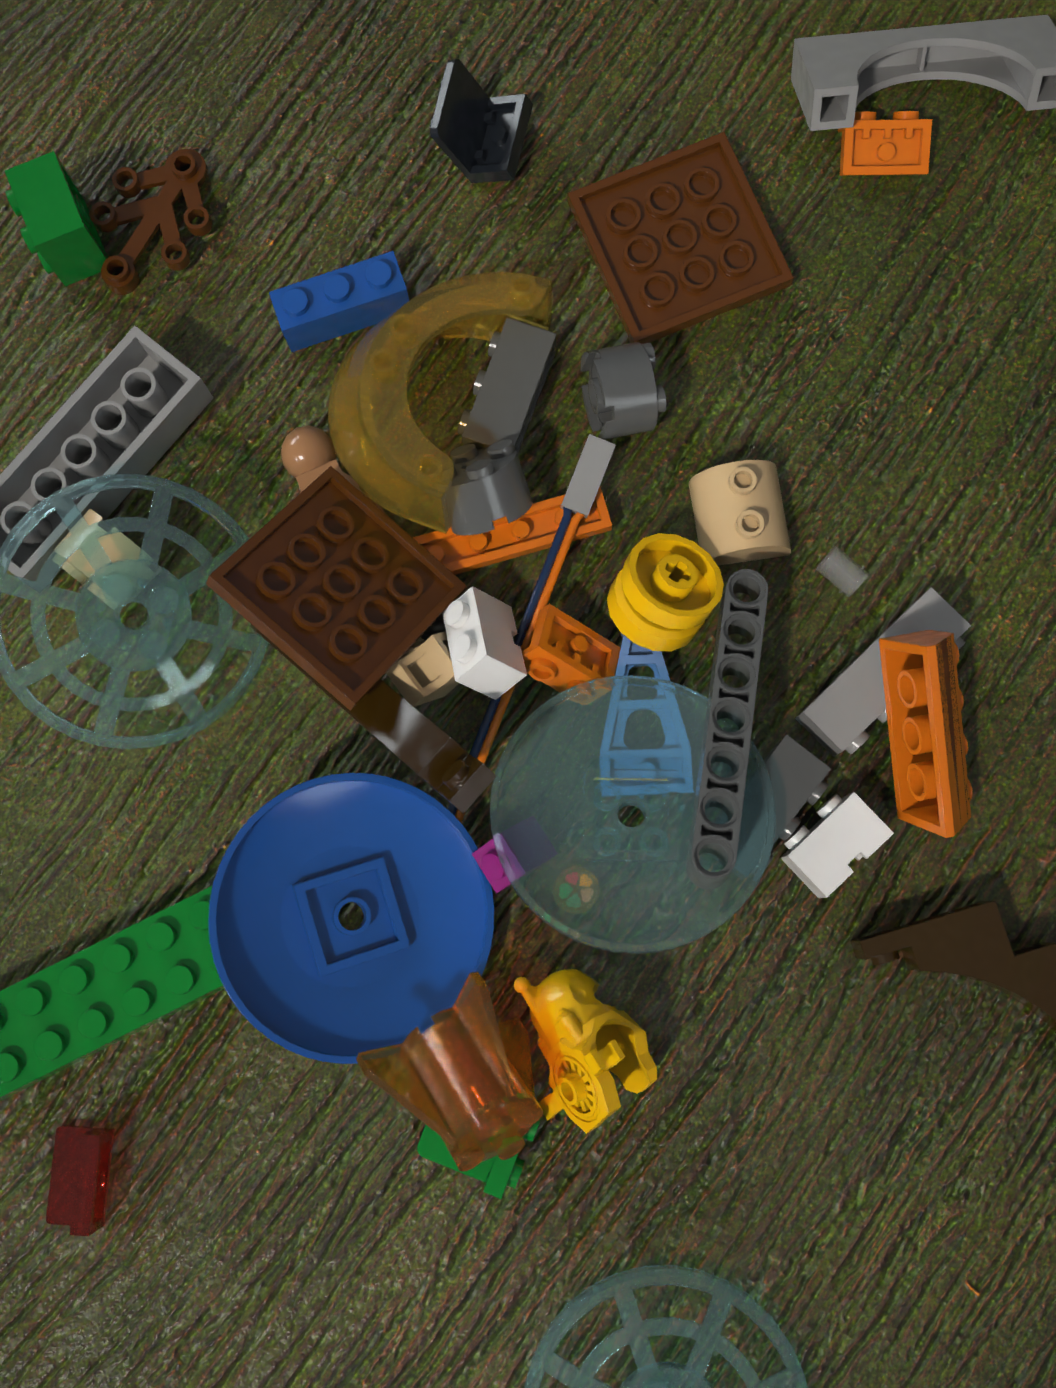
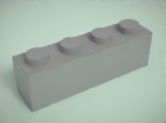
(857, 694)

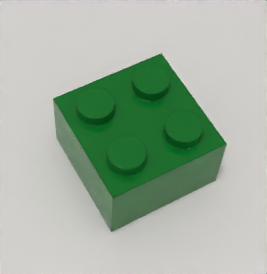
(55, 219)

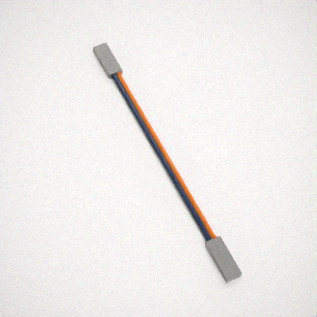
(579, 501)

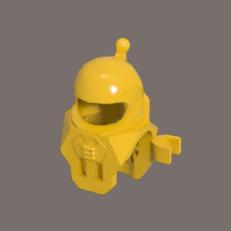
(583, 1045)

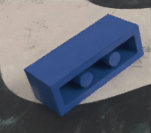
(339, 301)

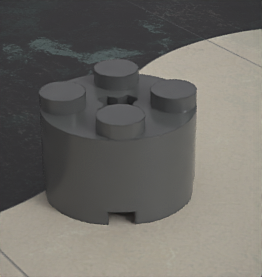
(622, 390)
(486, 488)

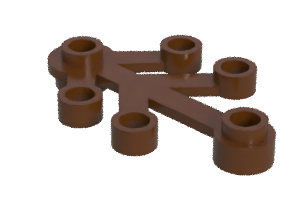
(155, 214)

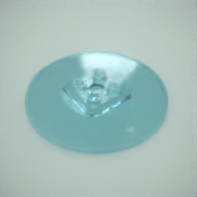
(560, 826)

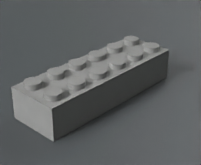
(110, 425)

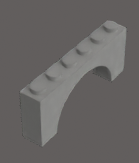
(1004, 54)

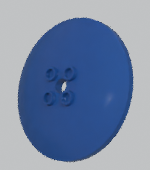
(280, 902)

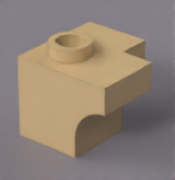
(424, 671)

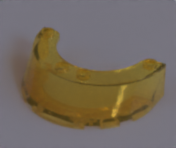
(369, 392)

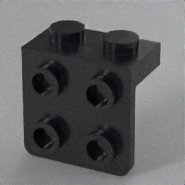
(478, 130)

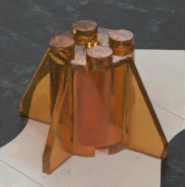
(464, 1078)

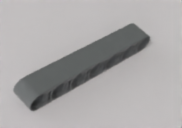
(725, 746)

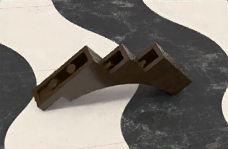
(416, 742)
(975, 946)

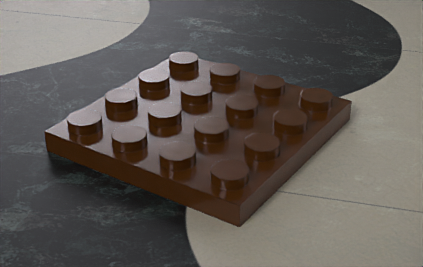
(679, 239)
(337, 586)

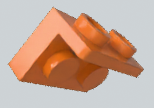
(886, 145)
(567, 651)

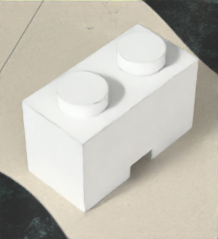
(483, 644)
(843, 833)

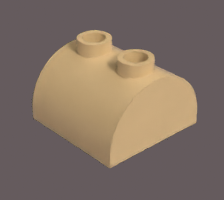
(740, 512)

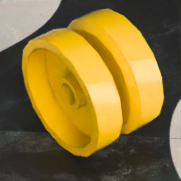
(664, 592)

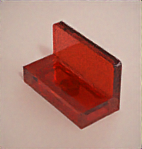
(80, 1178)

